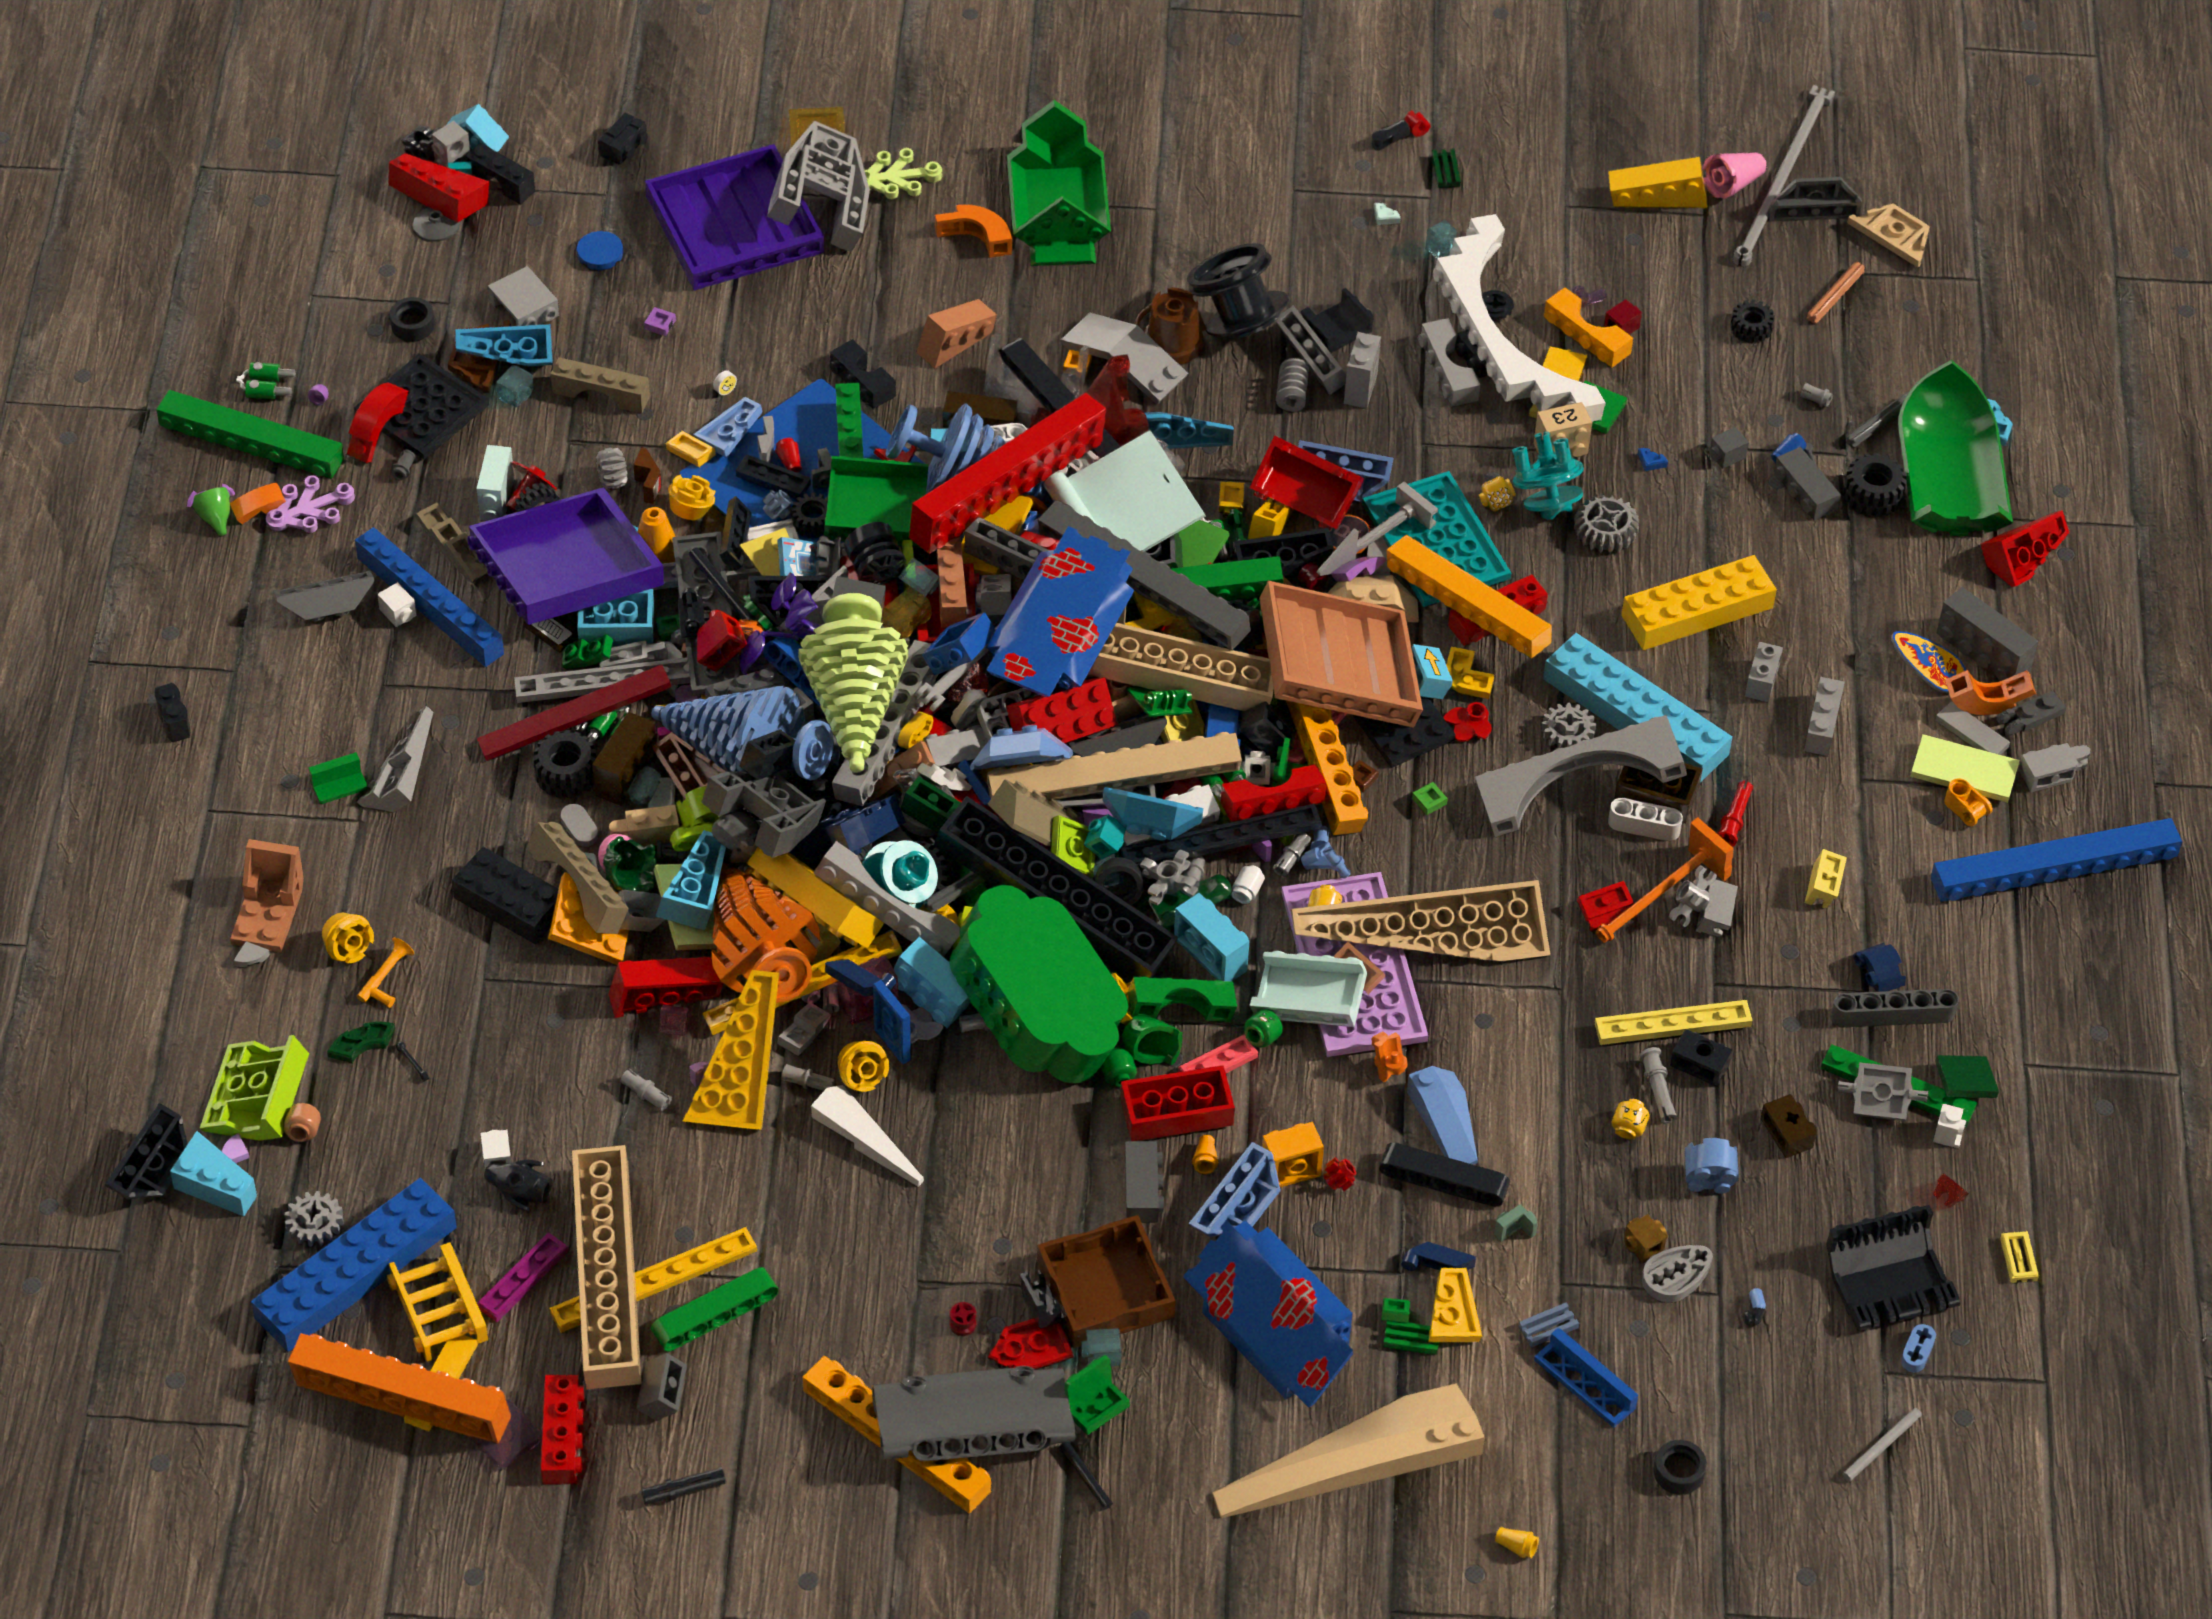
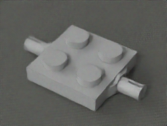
(1882, 1091)

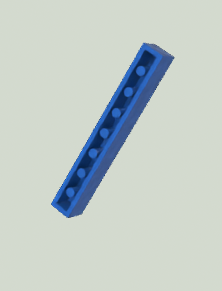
(430, 597)

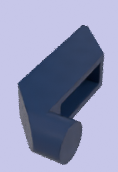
(856, 976)
(1436, 1257)

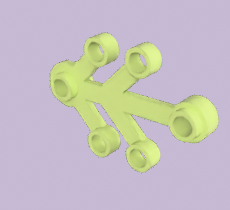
(931, 172)

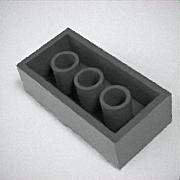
(1986, 635)

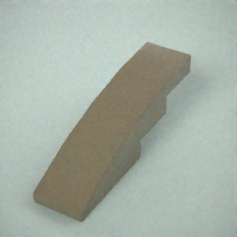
(451, 541)

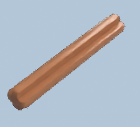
(1835, 292)

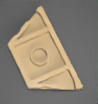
(1894, 230)

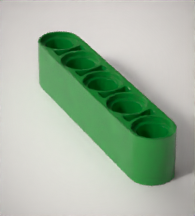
(714, 1309)

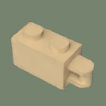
(647, 824)

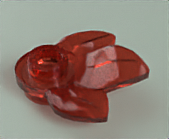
(971, 679)

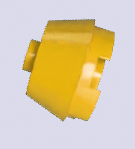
(690, 497)
(347, 937)
(862, 1065)

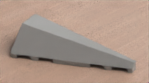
(400, 770)

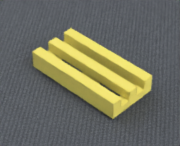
(2022, 1275)

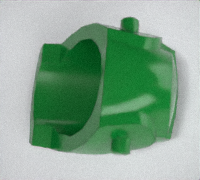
(1152, 1040)

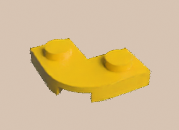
(1467, 680)

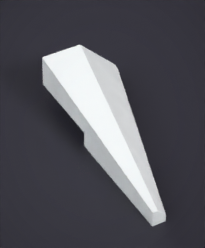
(844, 1115)

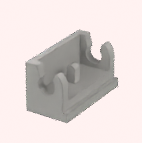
(1721, 911)

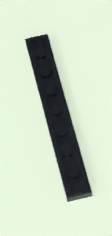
(1227, 835)

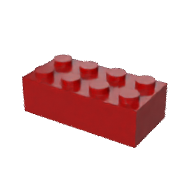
(1067, 712)
(1177, 1103)

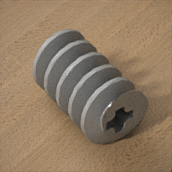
(1292, 385)

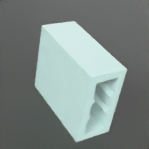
(495, 482)

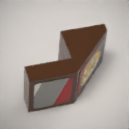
(648, 472)

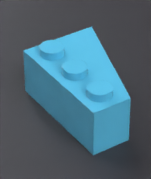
(213, 1177)

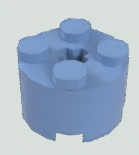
(1711, 1165)

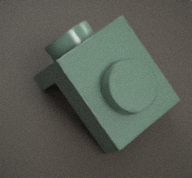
(1512, 1221)

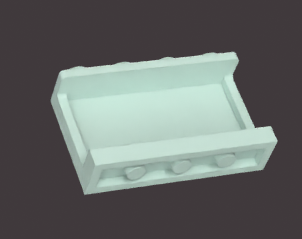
(1311, 988)

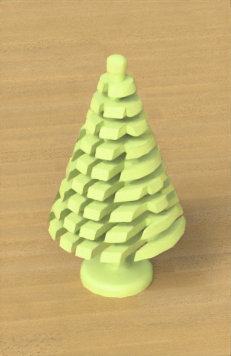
(853, 671)

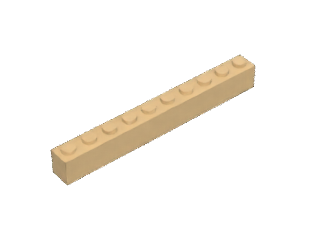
(1125, 767)

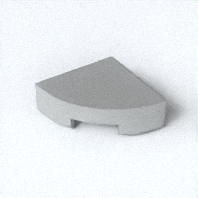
(250, 955)

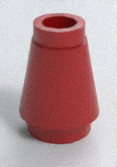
(788, 453)

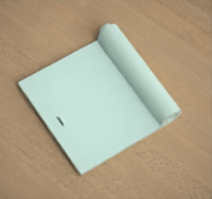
(1130, 493)

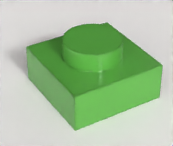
(1429, 798)

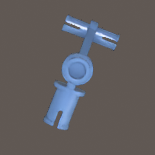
(1322, 854)

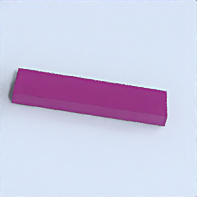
(522, 1277)

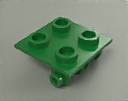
(1161, 702)

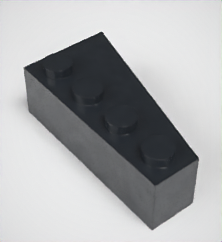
(1293, 548)

